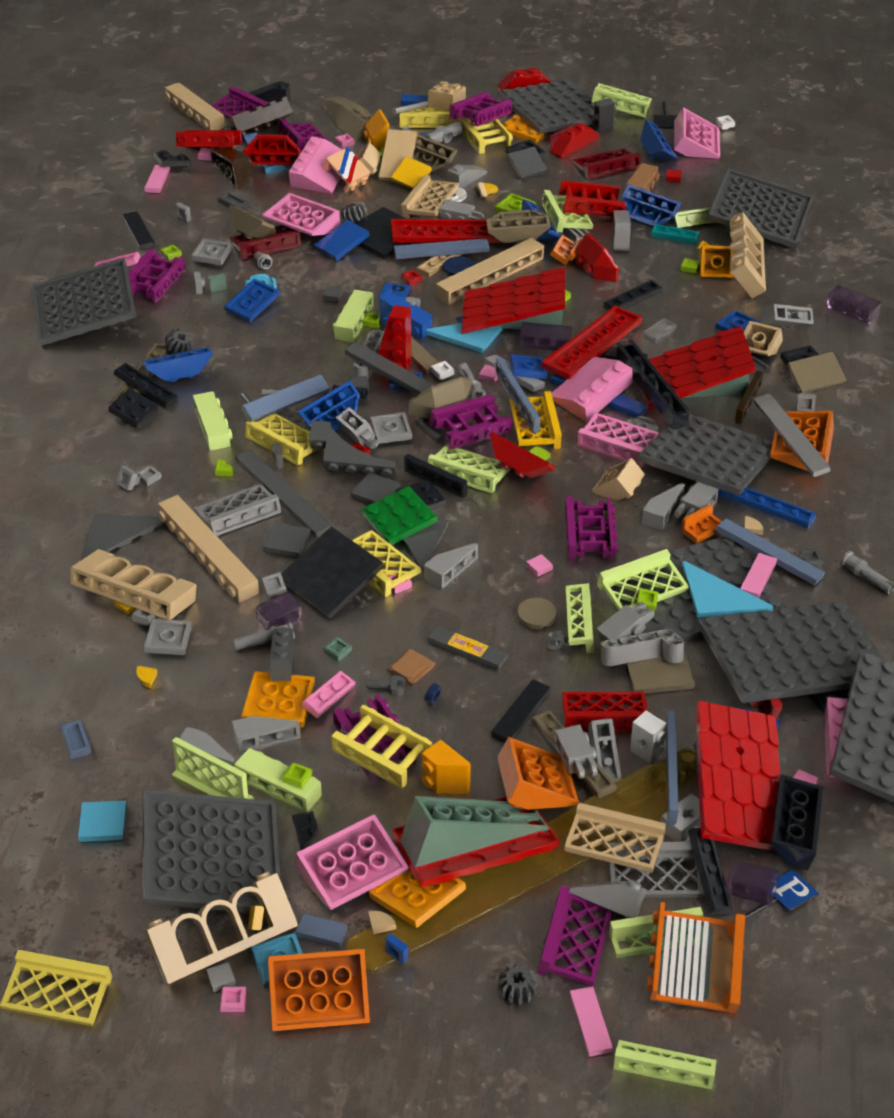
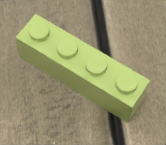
(351, 318)
(212, 420)
(267, 776)

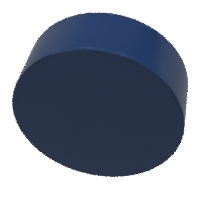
(432, 693)

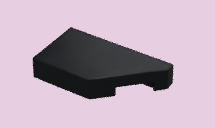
(305, 828)

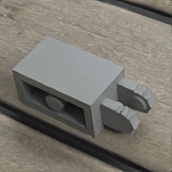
(458, 210)
(357, 428)
(696, 498)
(626, 622)
(576, 751)

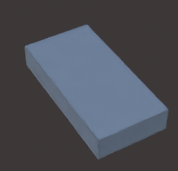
(76, 739)
(321, 930)

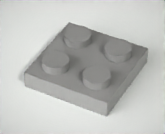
(212, 252)
(391, 427)
(168, 637)

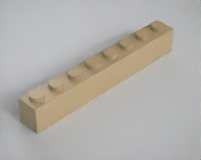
(490, 270)
(208, 549)

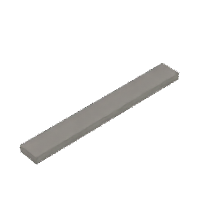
(792, 435)

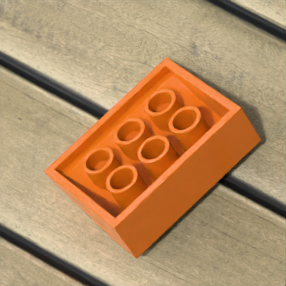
(817, 428)
(535, 777)
(318, 990)

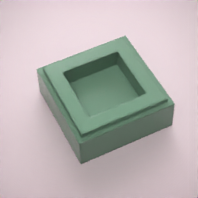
(217, 282)
(337, 649)

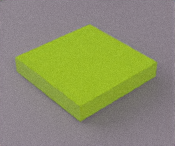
(511, 203)

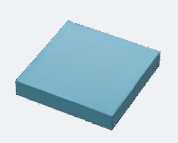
(102, 821)
(276, 947)

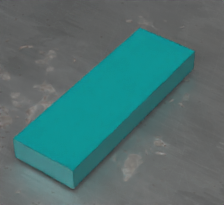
(675, 234)

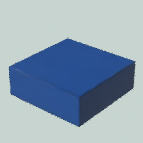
(396, 948)

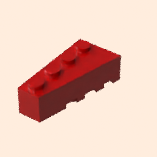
(397, 337)

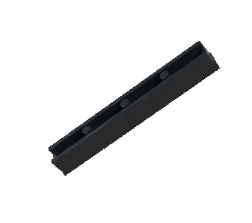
(654, 385)

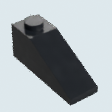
(273, 92)

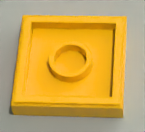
(410, 172)

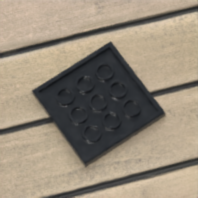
(380, 232)
(331, 572)

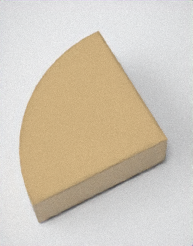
(480, 189)
(753, 525)
(381, 922)

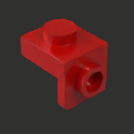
(771, 707)

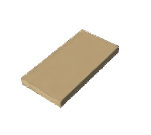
(397, 147)

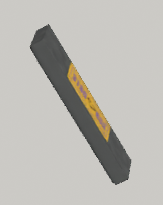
(468, 647)

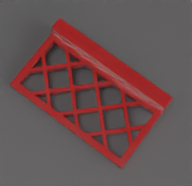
(622, 718)

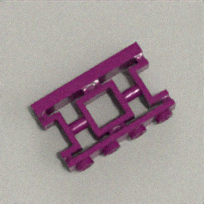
(480, 108)
(153, 264)
(467, 411)
(590, 539)
(346, 720)

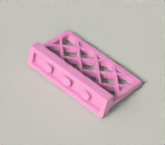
(614, 446)

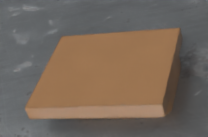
(411, 666)

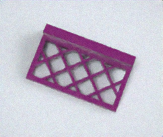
(238, 97)
(299, 132)
(554, 937)

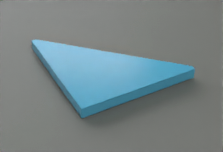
(475, 340)
(717, 597)

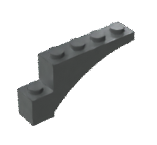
(342, 456)

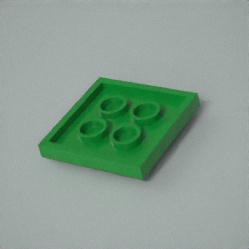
(399, 515)

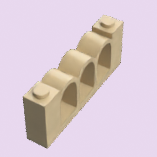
(748, 255)
(94, 575)
(167, 951)

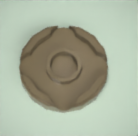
(537, 613)

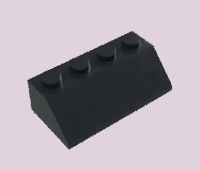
(797, 821)

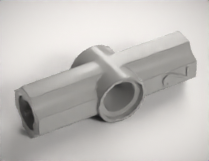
(446, 133)

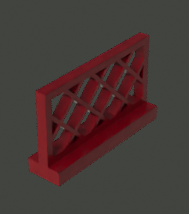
(608, 163)
(283, 239)

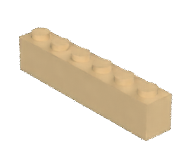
(194, 107)

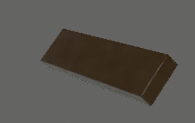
(748, 397)

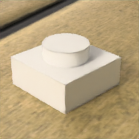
(725, 122)
(442, 370)

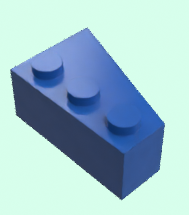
(420, 318)

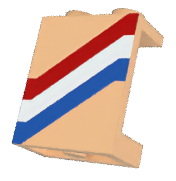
(348, 168)

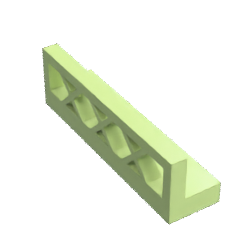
(692, 218)
(583, 600)
(634, 930)
(665, 1064)

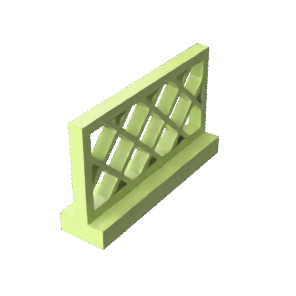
(624, 100)
(561, 219)
(474, 474)
(633, 570)
(200, 779)

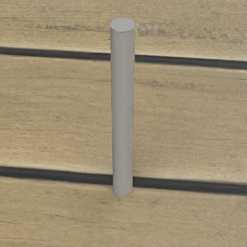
(410, 107)

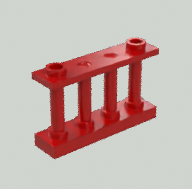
(208, 138)
(590, 198)

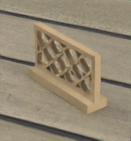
(420, 193)
(619, 825)

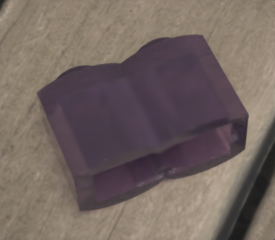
(279, 611)

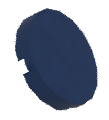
(457, 264)

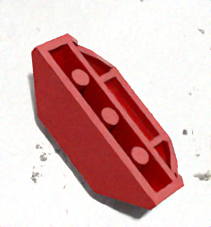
(522, 78)
(571, 139)
(272, 150)
(596, 260)
(518, 458)

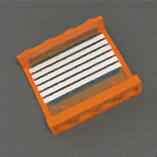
(696, 960)

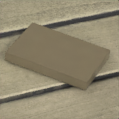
(816, 372)
(659, 675)

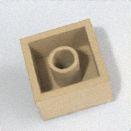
(445, 94)

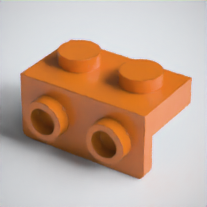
(565, 249)
(700, 524)

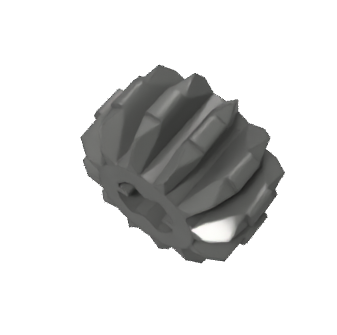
(354, 212)
(178, 342)
(517, 984)

